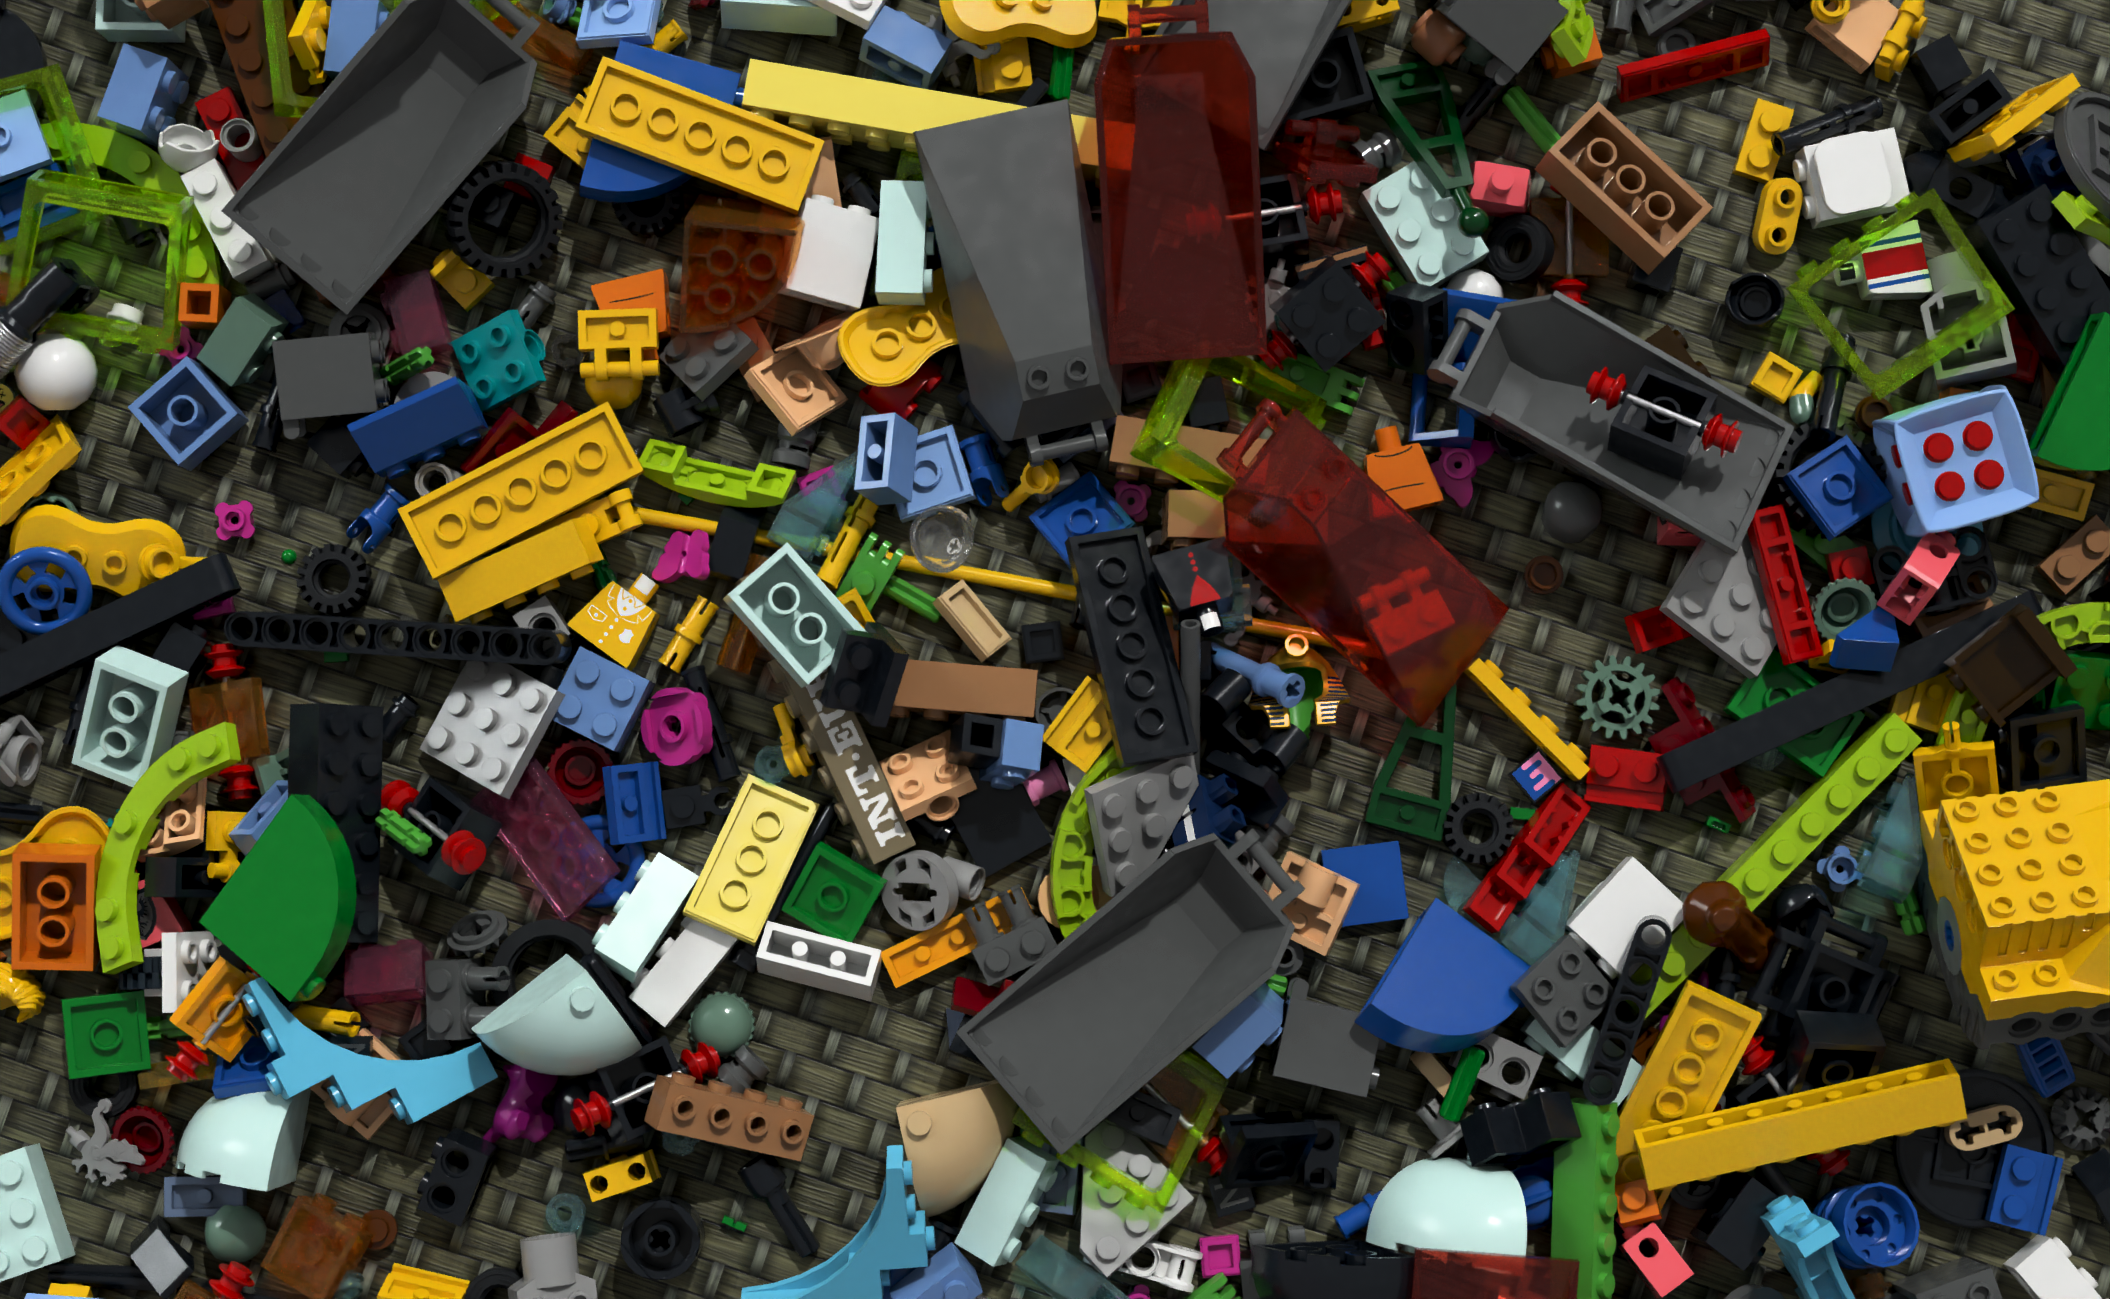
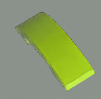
(715, 482)

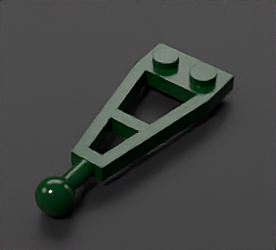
(1420, 83)
(1406, 810)

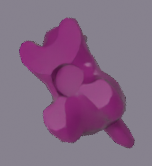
(521, 1110)

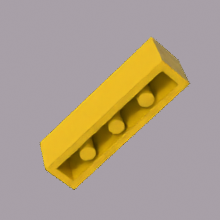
(520, 570)

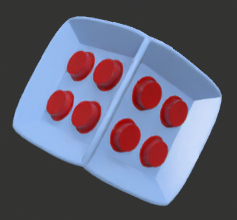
(1956, 461)

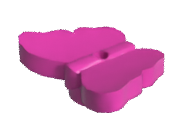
(1455, 481)
(684, 556)

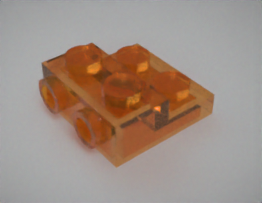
(317, 1246)

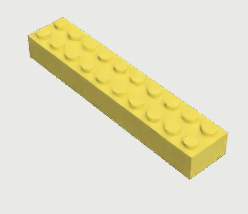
(876, 110)

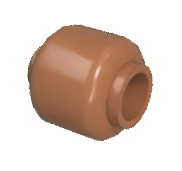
(1437, 38)

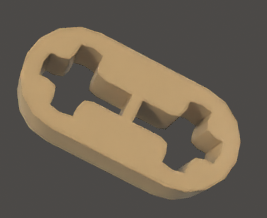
(1435, 1071)
(1985, 1137)

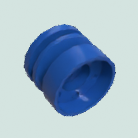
(1874, 1225)

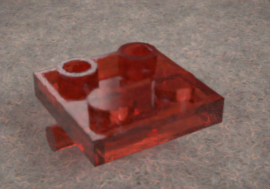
(1318, 155)

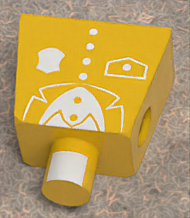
(619, 620)

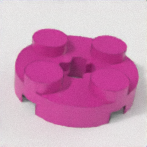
(695, 722)

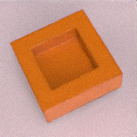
(1636, 1203)

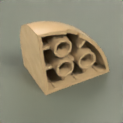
(954, 1141)

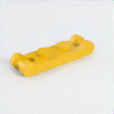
(599, 517)

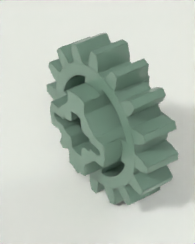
(1608, 681)

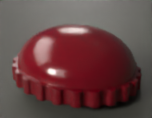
(578, 770)
(150, 1134)

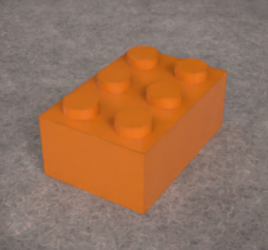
(55, 906)

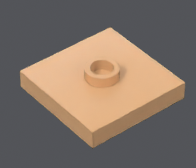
(795, 389)

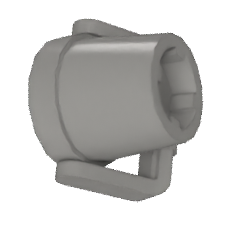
(19, 754)

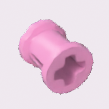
(1045, 783)

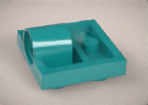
(500, 360)

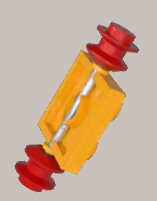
(213, 1018)

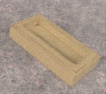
(971, 620)

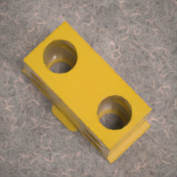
(1368, 14)
(622, 1175)

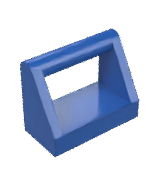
(1458, 438)

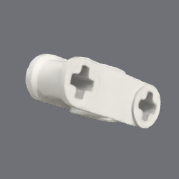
(1167, 1265)

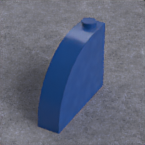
(626, 177)
(1443, 986)

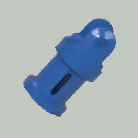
(984, 468)
(379, 517)

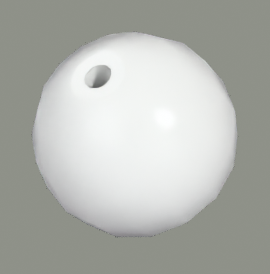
(57, 373)

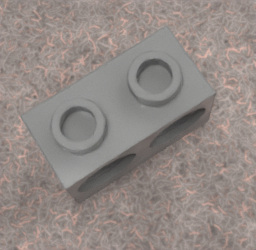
(1497, 1054)

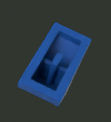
(1867, 643)

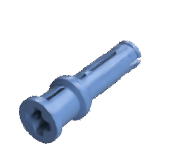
(1264, 678)

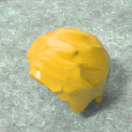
(20, 990)

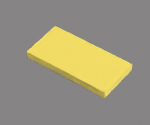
(751, 859)

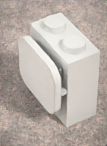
(1850, 177)
(833, 254)
(1613, 909)

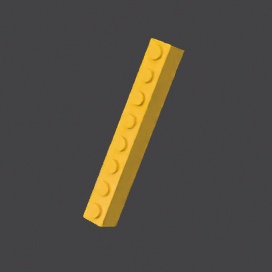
(1800, 1124)

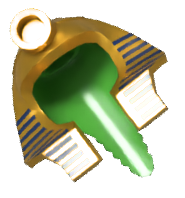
(1322, 688)

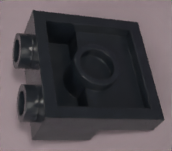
(2041, 748)

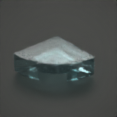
(1458, 883)

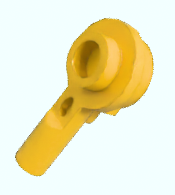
(1034, 480)
(159, 561)
(794, 754)

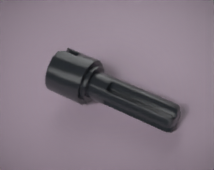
(765, 1181)

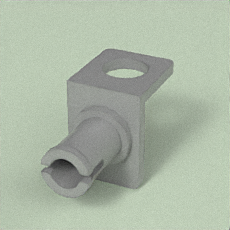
(1444, 1130)

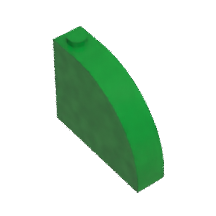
(2077, 417)
(290, 901)

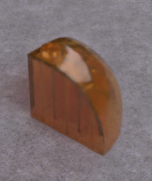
(734, 260)

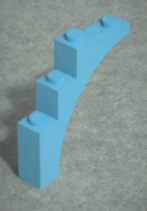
(355, 1079)
(889, 1240)
(1806, 1249)

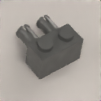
(1009, 953)
(458, 995)

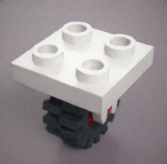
(173, 968)

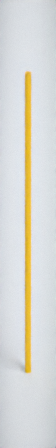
(967, 573)

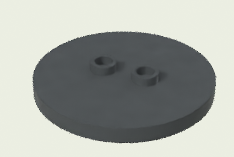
(2084, 145)

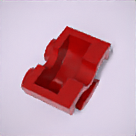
(901, 397)

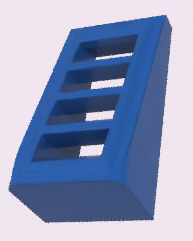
(2045, 1065)

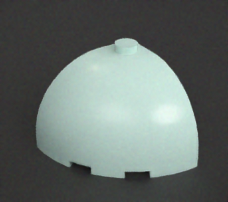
(559, 1024)
(246, 1140)
(1450, 1208)

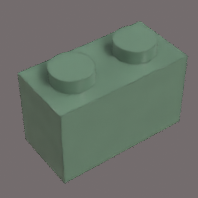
(243, 340)

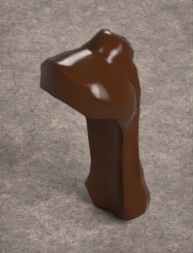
(1721, 918)

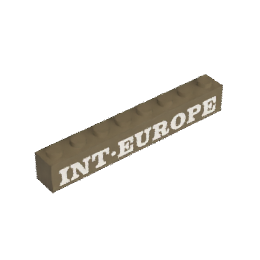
(847, 768)

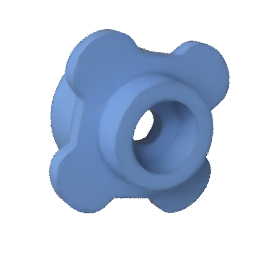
(559, 10)
(1827, 867)

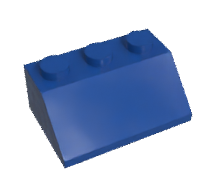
(419, 428)

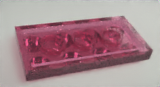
(550, 841)

